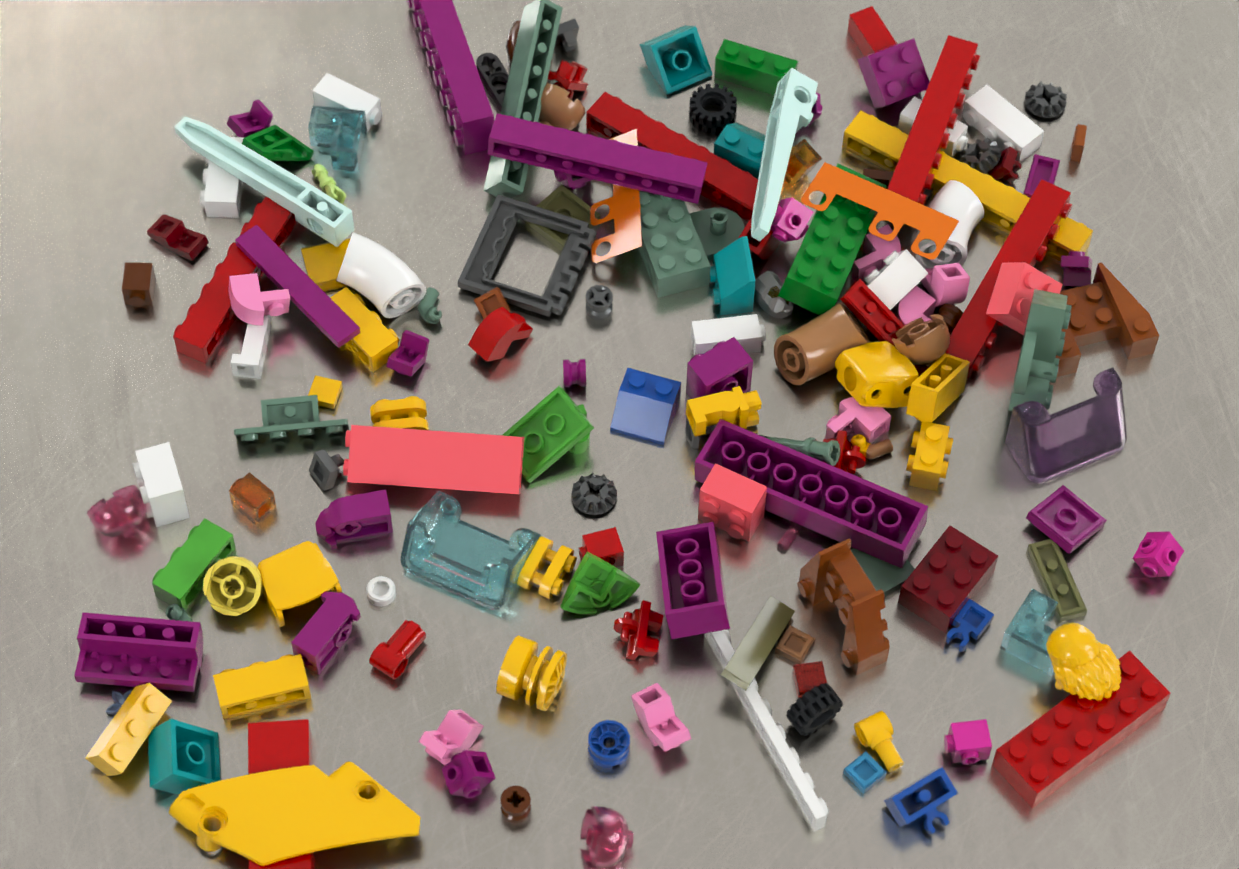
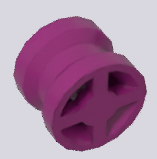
(574, 373)

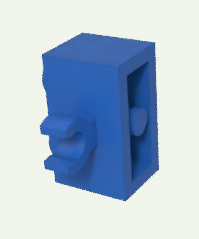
(922, 799)

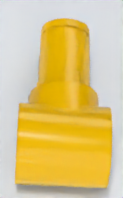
(877, 733)

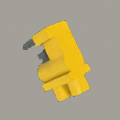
(732, 406)

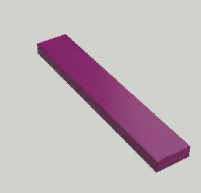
(301, 287)

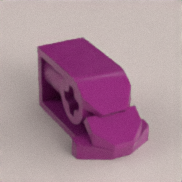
(355, 518)
(326, 631)

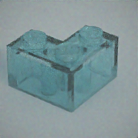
(342, 132)
(1030, 630)

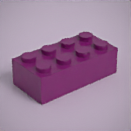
(692, 580)

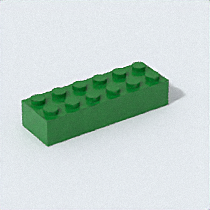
(827, 252)

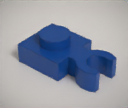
(971, 622)

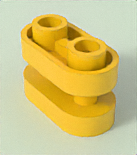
(400, 413)
(551, 582)

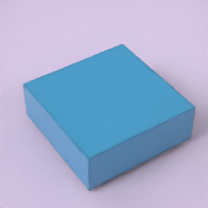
(864, 772)

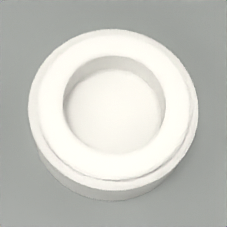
(381, 591)

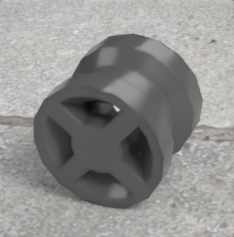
(600, 295)

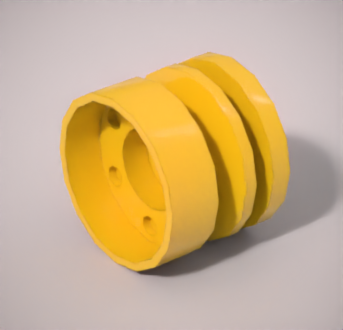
(537, 675)

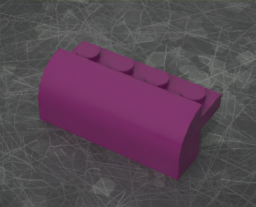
(139, 651)

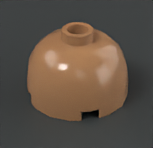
(558, 109)
(923, 341)

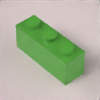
(185, 572)

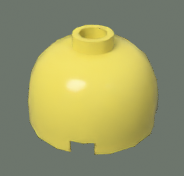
(233, 585)

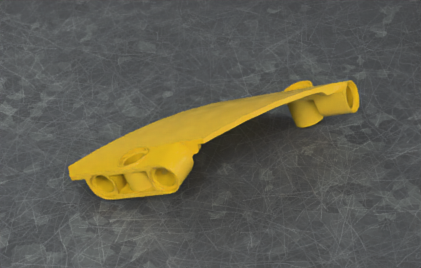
(292, 812)

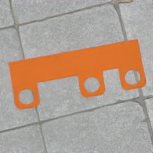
(888, 204)
(624, 210)

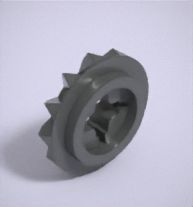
(1039, 106)
(988, 159)
(592, 504)

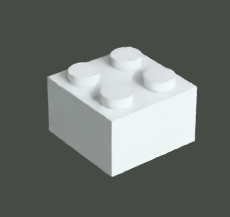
(160, 485)

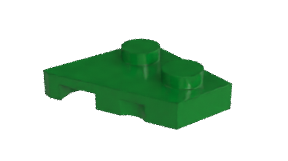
(278, 145)

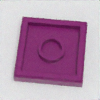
(1066, 519)

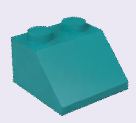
(676, 58)
(741, 147)
(733, 278)
(182, 756)

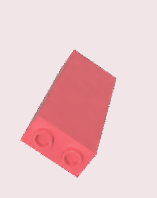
(434, 459)

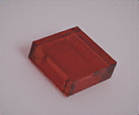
(808, 676)

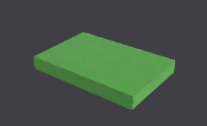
(549, 432)

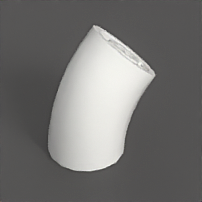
(961, 204)
(380, 277)

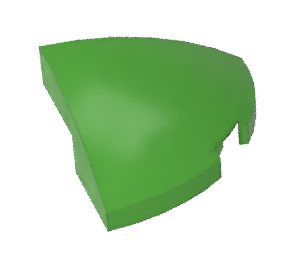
(597, 585)

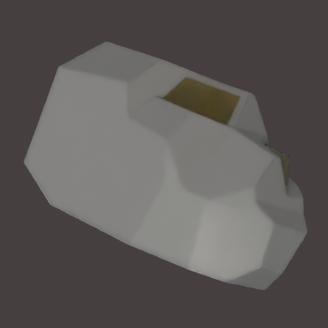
(766, 296)

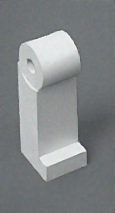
(252, 357)

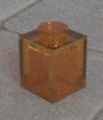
(801, 162)
(252, 498)

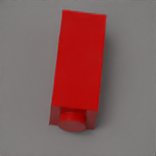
(869, 31)

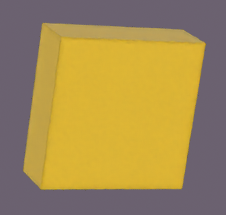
(326, 390)

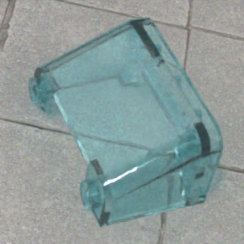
(463, 556)

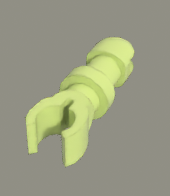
(327, 183)

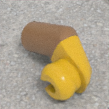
(870, 450)

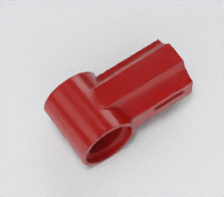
(394, 655)

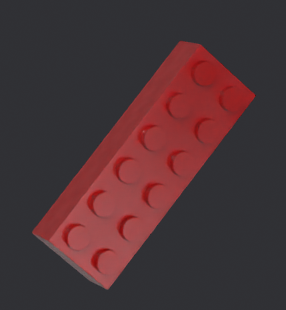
(1079, 733)

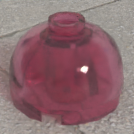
(119, 514)
(605, 836)

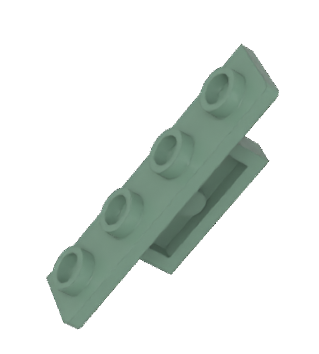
(290, 415)

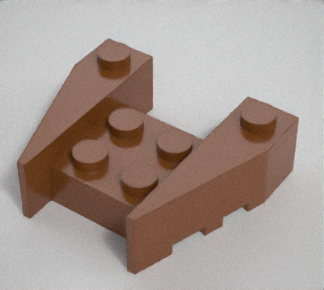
(1105, 313)
(840, 579)

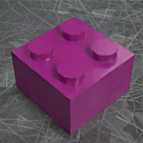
(894, 73)
(719, 370)

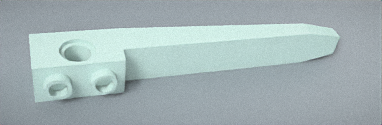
(788, 113)
(310, 205)

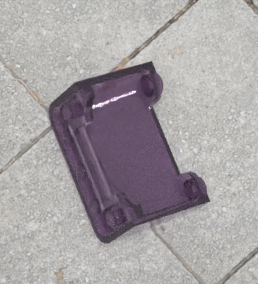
(1071, 437)

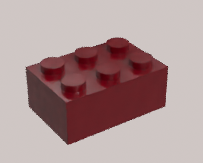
(947, 578)

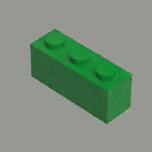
(751, 66)

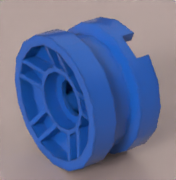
(608, 732)

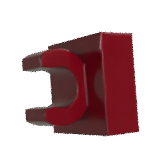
(1006, 166)

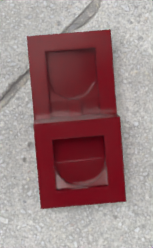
(177, 238)

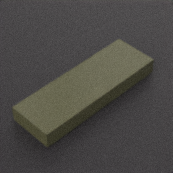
(1057, 579)

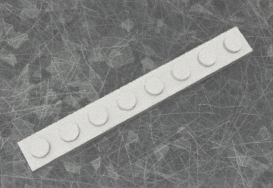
(773, 737)

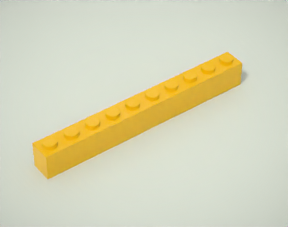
(1002, 203)

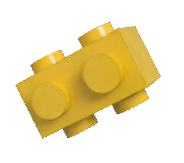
(928, 463)

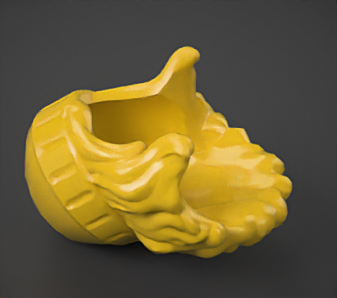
(1082, 663)

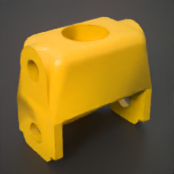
(874, 368)
(296, 578)

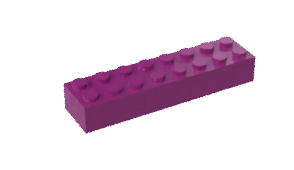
(454, 72)
(818, 493)

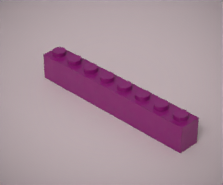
(597, 158)

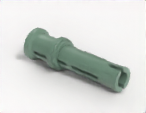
(823, 451)

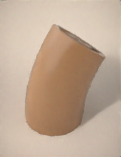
(817, 344)

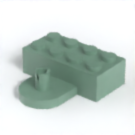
(682, 243)
(1039, 348)

